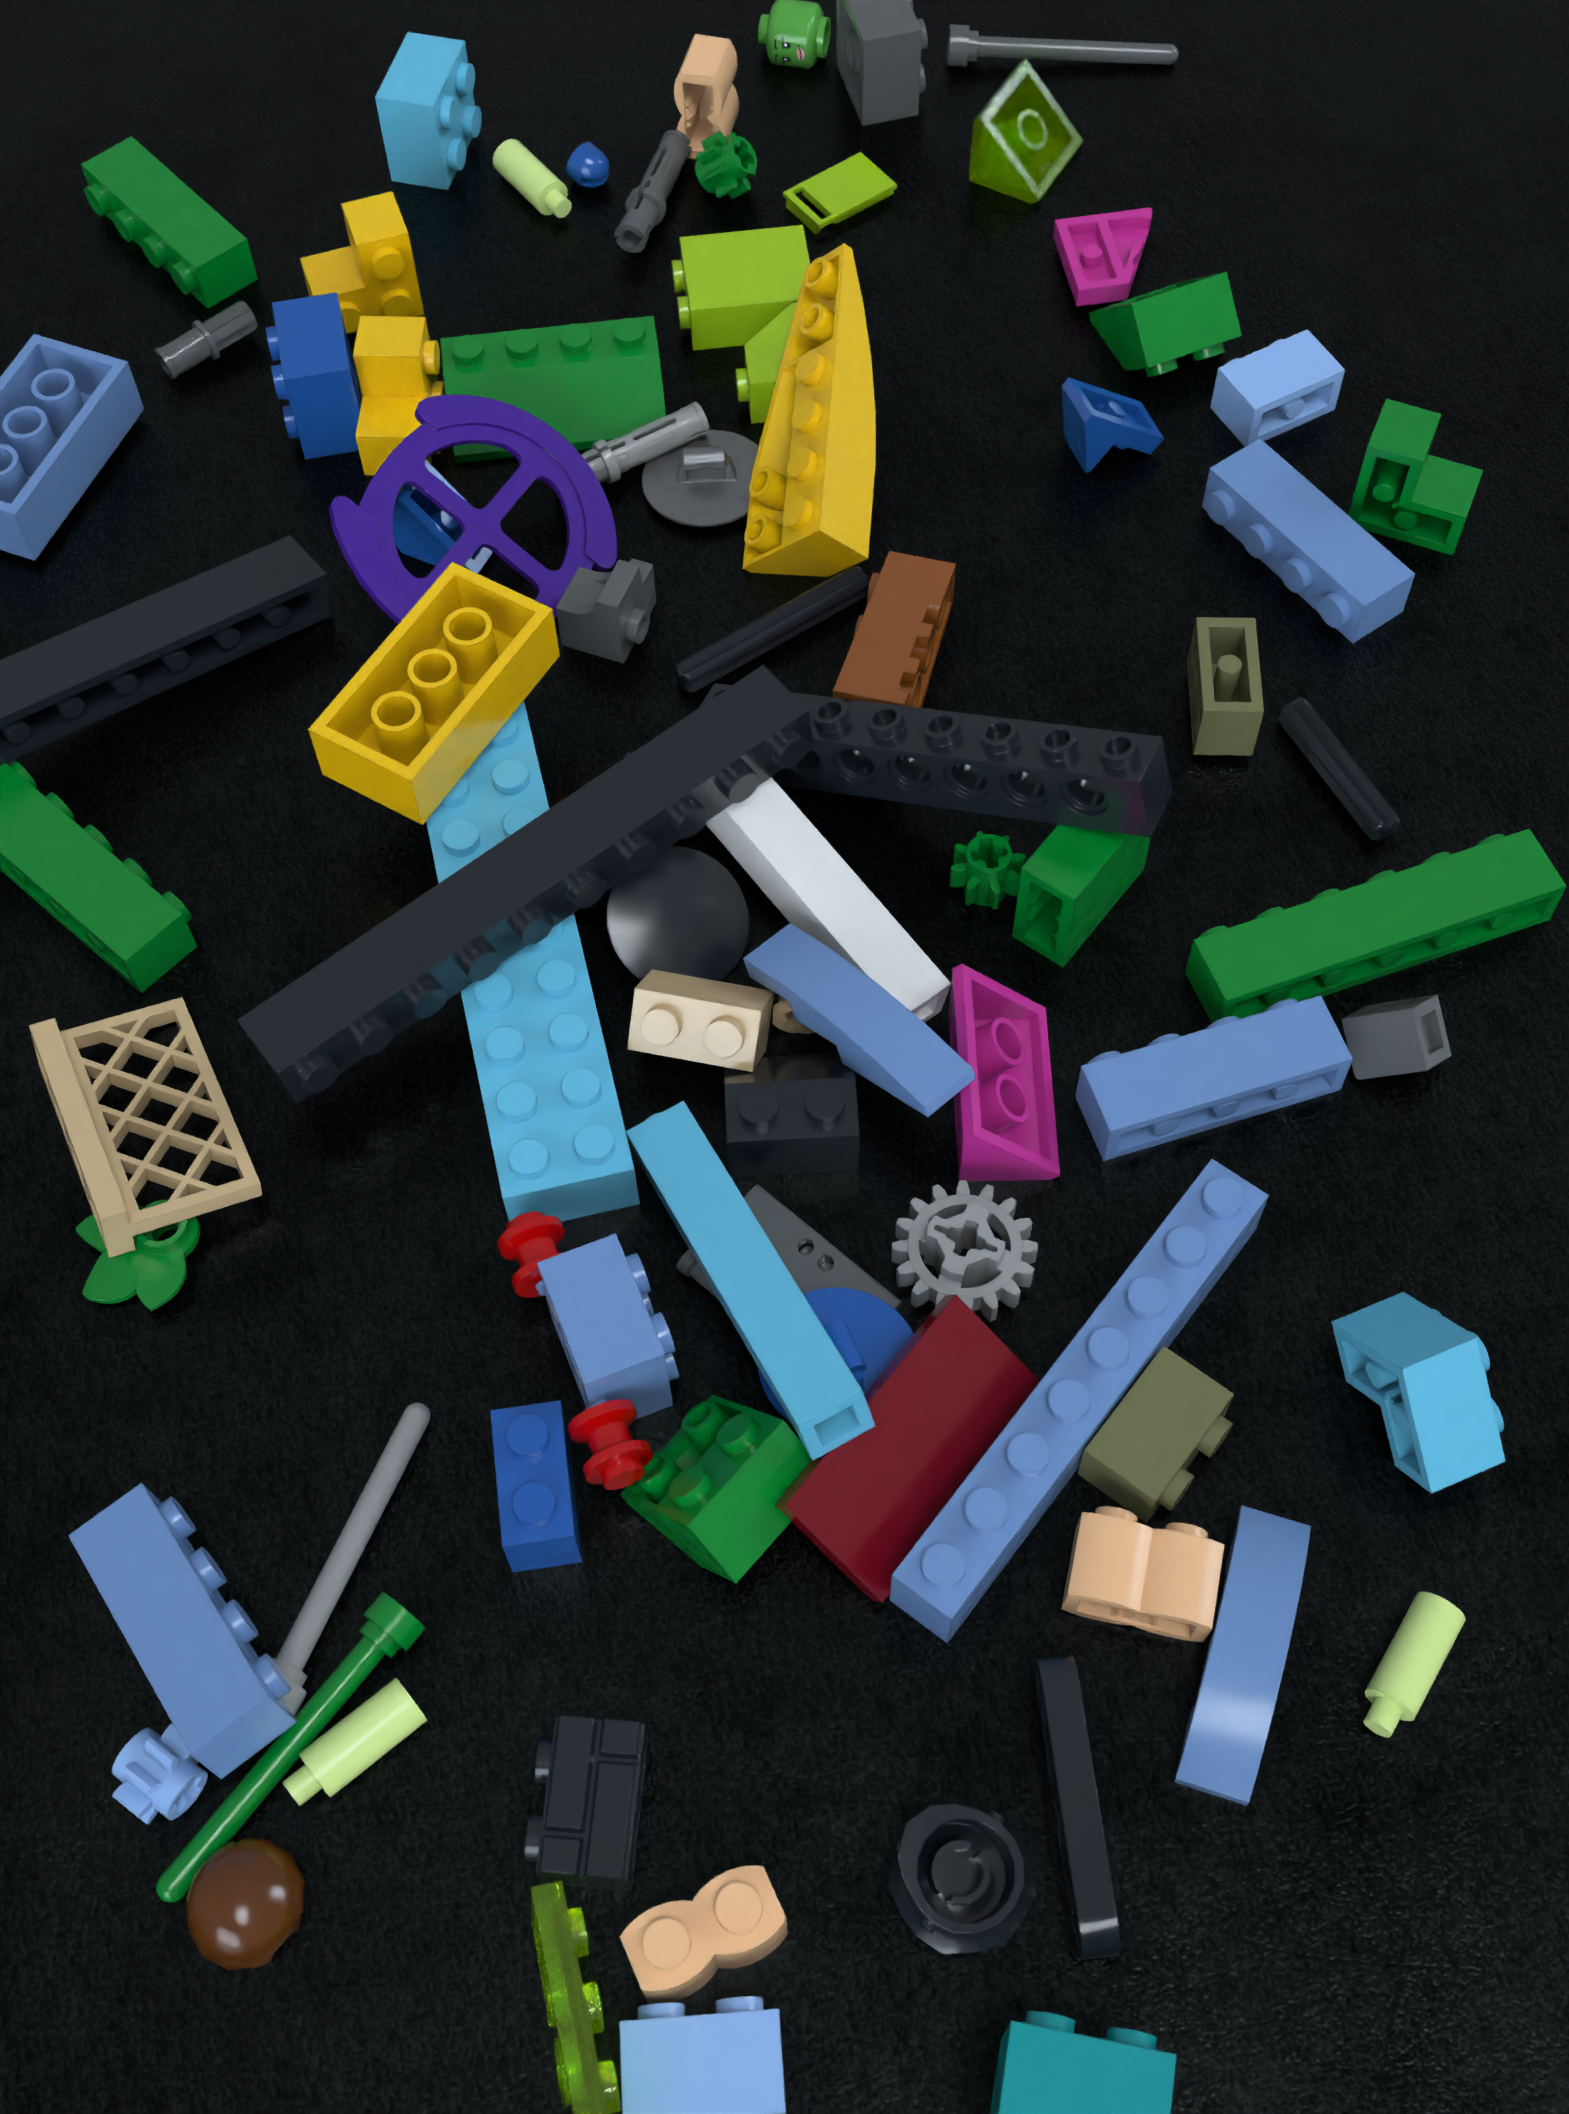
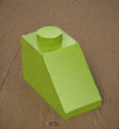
(762, 364)

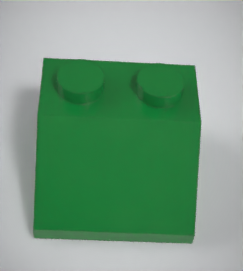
(1170, 323)

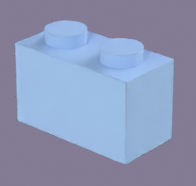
(1277, 388)
(703, 2061)

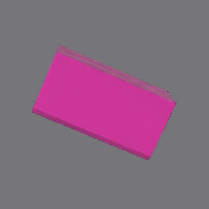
(1008, 1111)

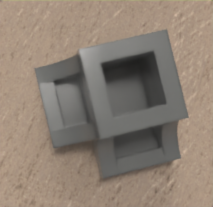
(607, 609)

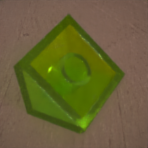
(1021, 138)

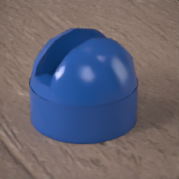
(588, 166)

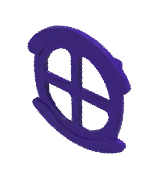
(542, 454)

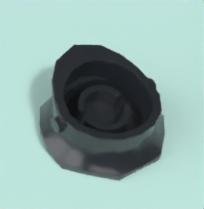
(961, 1878)

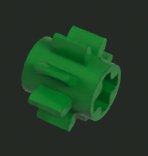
(726, 165)
(986, 870)

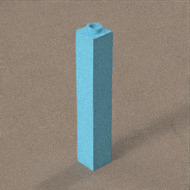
(751, 1282)

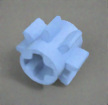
(157, 1775)

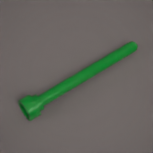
(384, 1633)

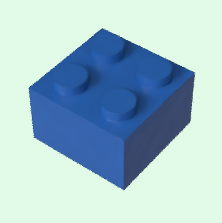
(315, 374)

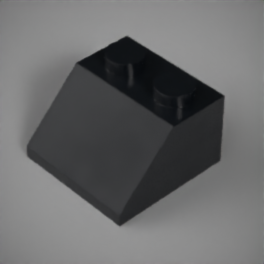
(792, 1117)

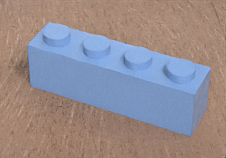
(1307, 540)
(1212, 1076)
(183, 1630)

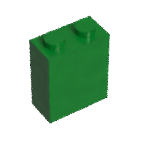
(1073, 886)

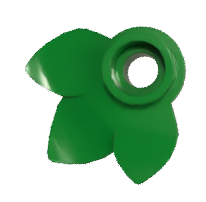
(151, 1270)

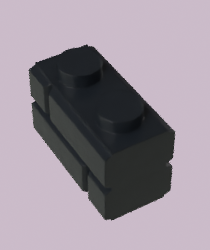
(590, 1803)

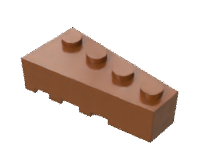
(899, 632)

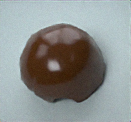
(244, 1903)

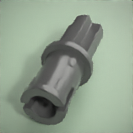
(206, 339)

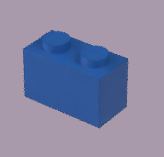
(535, 1486)

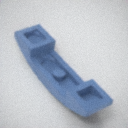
(1245, 1656)

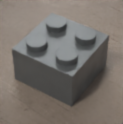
(881, 57)

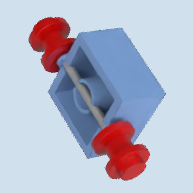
(608, 1335)

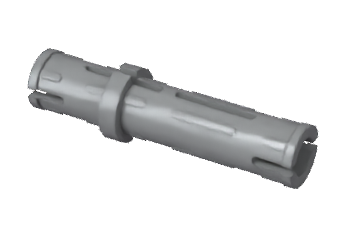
(645, 443)

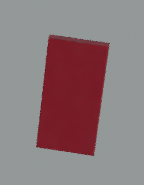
(933, 1424)

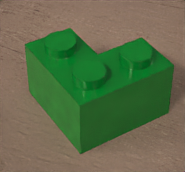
(1407, 490)

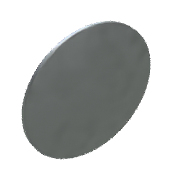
(702, 480)

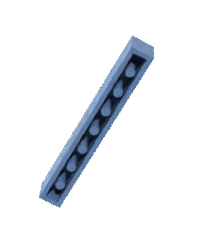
(1050, 1431)

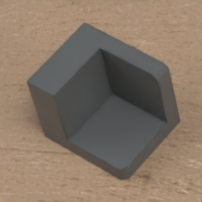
(1396, 1037)

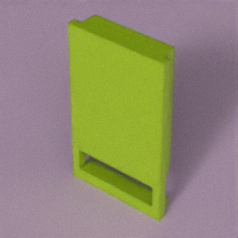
(839, 192)

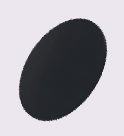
(679, 917)

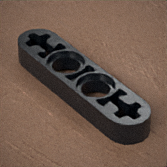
(1076, 1808)

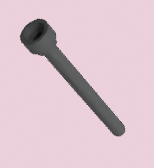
(967, 45)

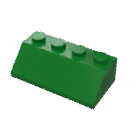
(575, 377)

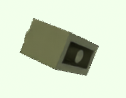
(1224, 686)
(1156, 1435)

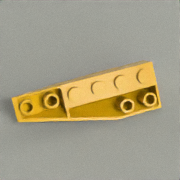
(819, 435)

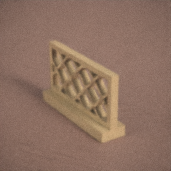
(96, 1147)

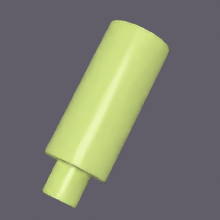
(531, 178)
(1412, 1662)
(355, 1743)

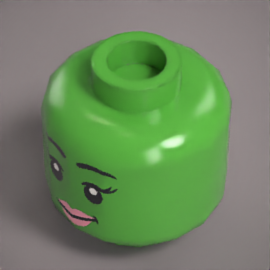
(795, 33)

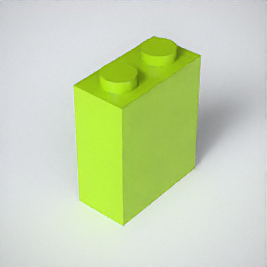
(737, 282)

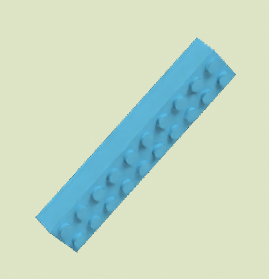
(535, 1017)

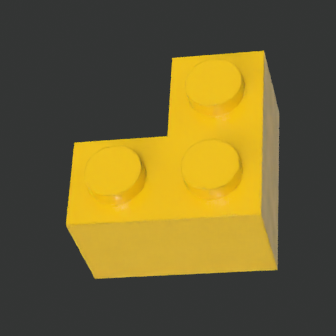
(377, 268)
(395, 372)

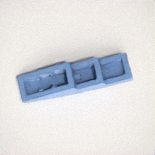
(861, 1018)

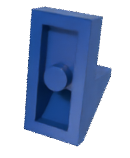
(1100, 418)

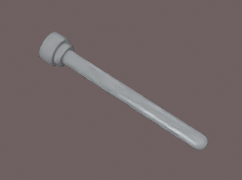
(348, 1551)

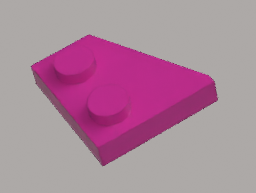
(1102, 253)

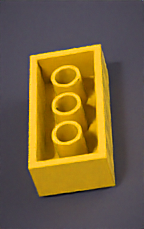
(435, 692)

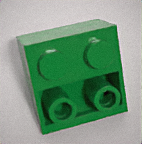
(720, 1485)

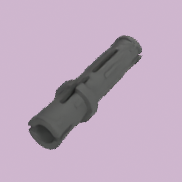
(647, 201)

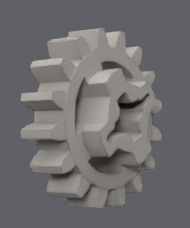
(958, 1223)

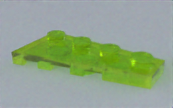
(570, 2005)

